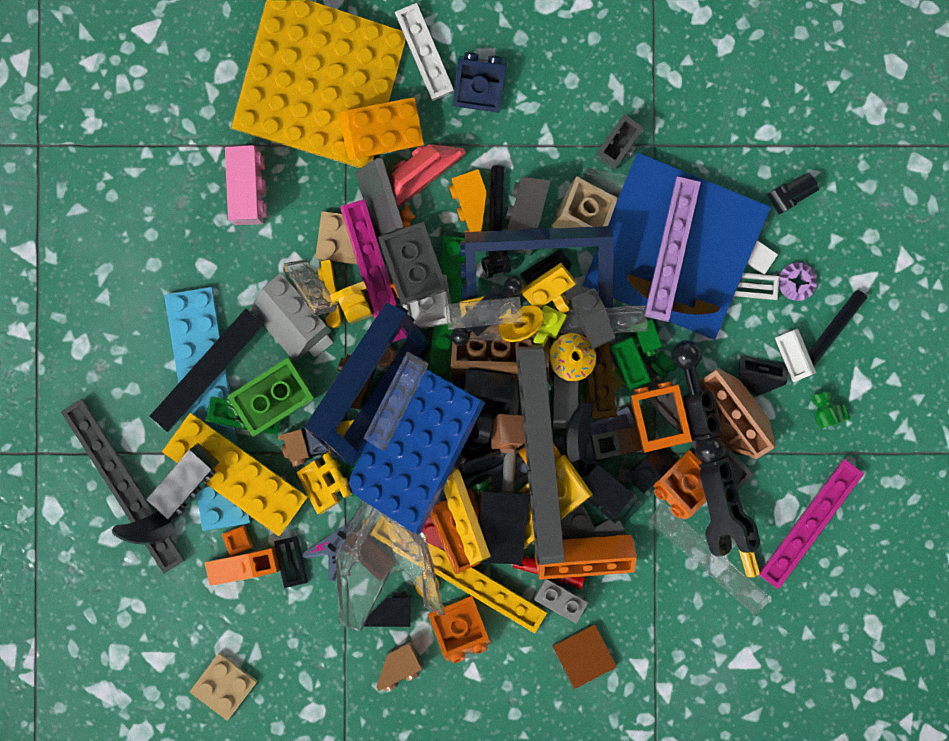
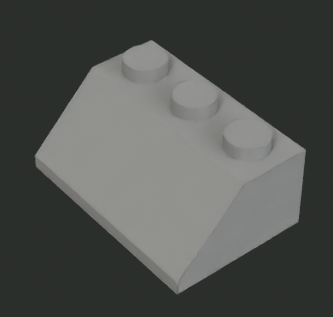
(288, 317)

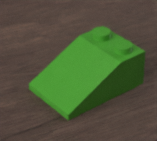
(272, 396)

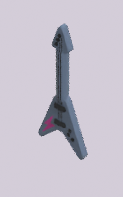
(329, 547)

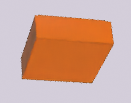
(237, 540)

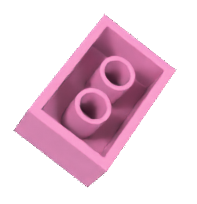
(245, 185)

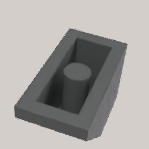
(593, 318)

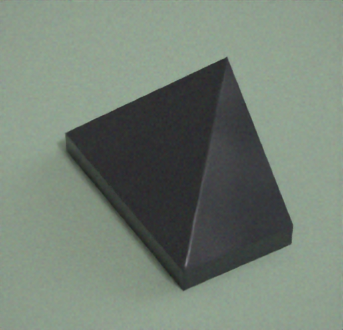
(545, 265)
(762, 375)

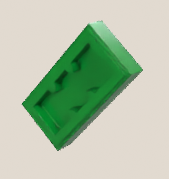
(630, 363)

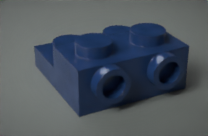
(479, 82)

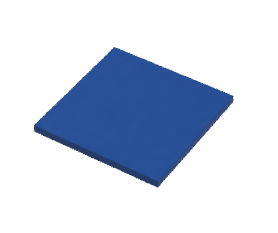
(716, 248)

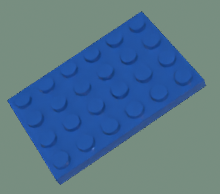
(420, 455)

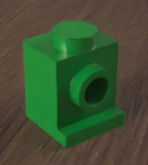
(647, 341)

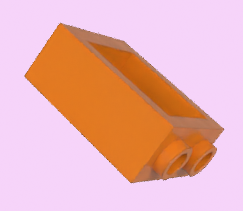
(667, 441)

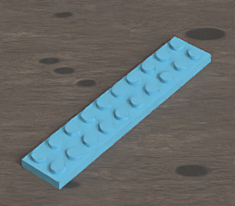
(193, 332)

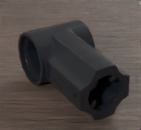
(789, 195)

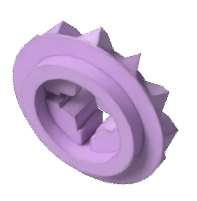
(788, 288)

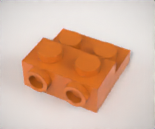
(682, 486)
(460, 630)

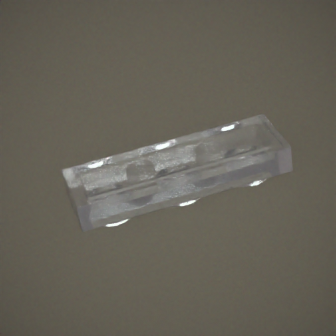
(309, 287)
(484, 312)

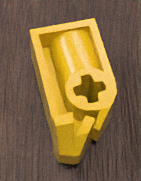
(353, 302)

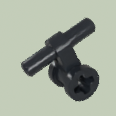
(495, 263)

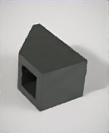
(616, 443)

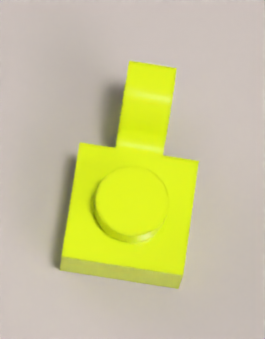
(551, 326)

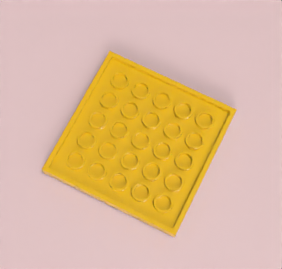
(311, 67)

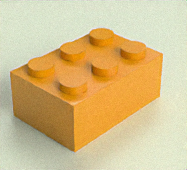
(381, 128)

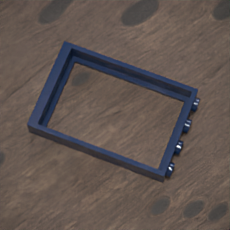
(541, 239)
(355, 375)

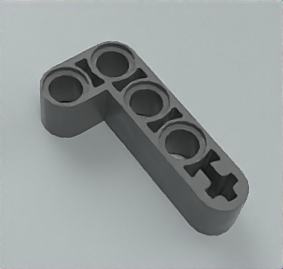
(562, 398)

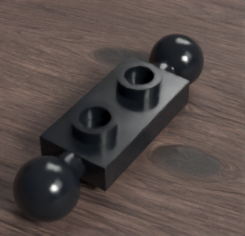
(513, 286)

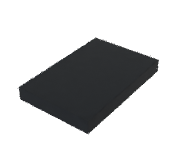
(504, 524)

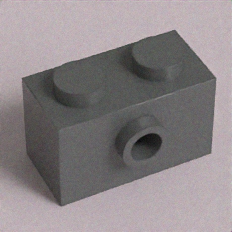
(619, 142)

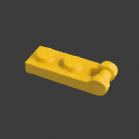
(326, 274)

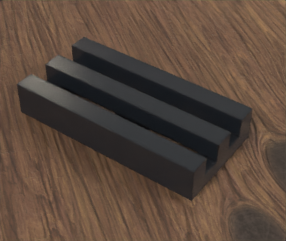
(287, 541)

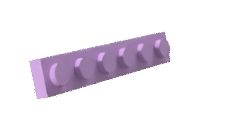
(672, 249)

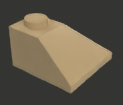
(584, 206)

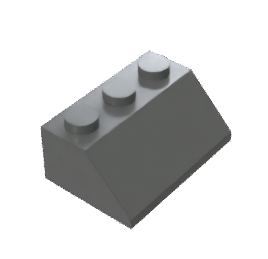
(528, 206)

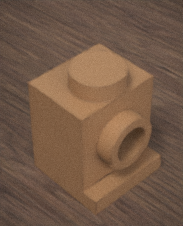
(295, 447)

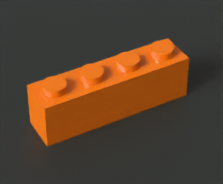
(592, 558)

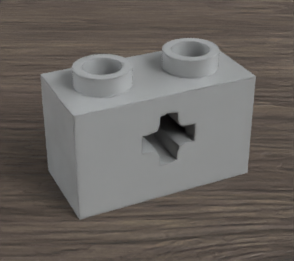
(560, 600)

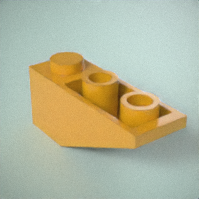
(471, 196)

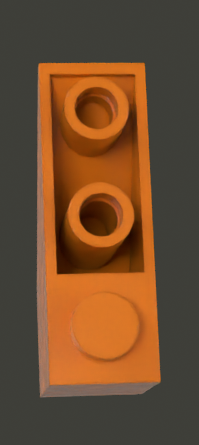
(242, 566)

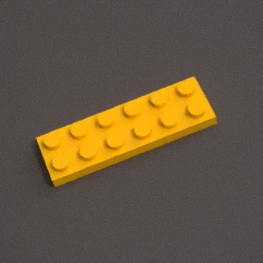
(240, 476)

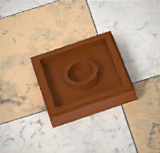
(584, 656)

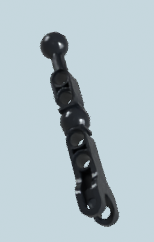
(715, 472)

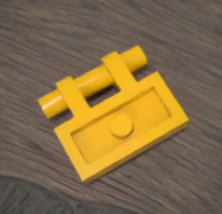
(318, 486)

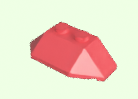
(422, 169)

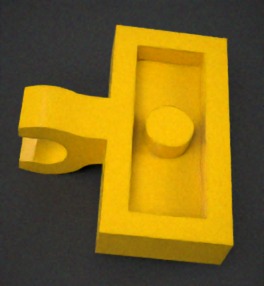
(550, 288)

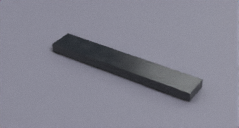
(206, 370)

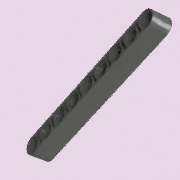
(540, 454)

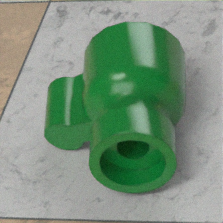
(826, 412)

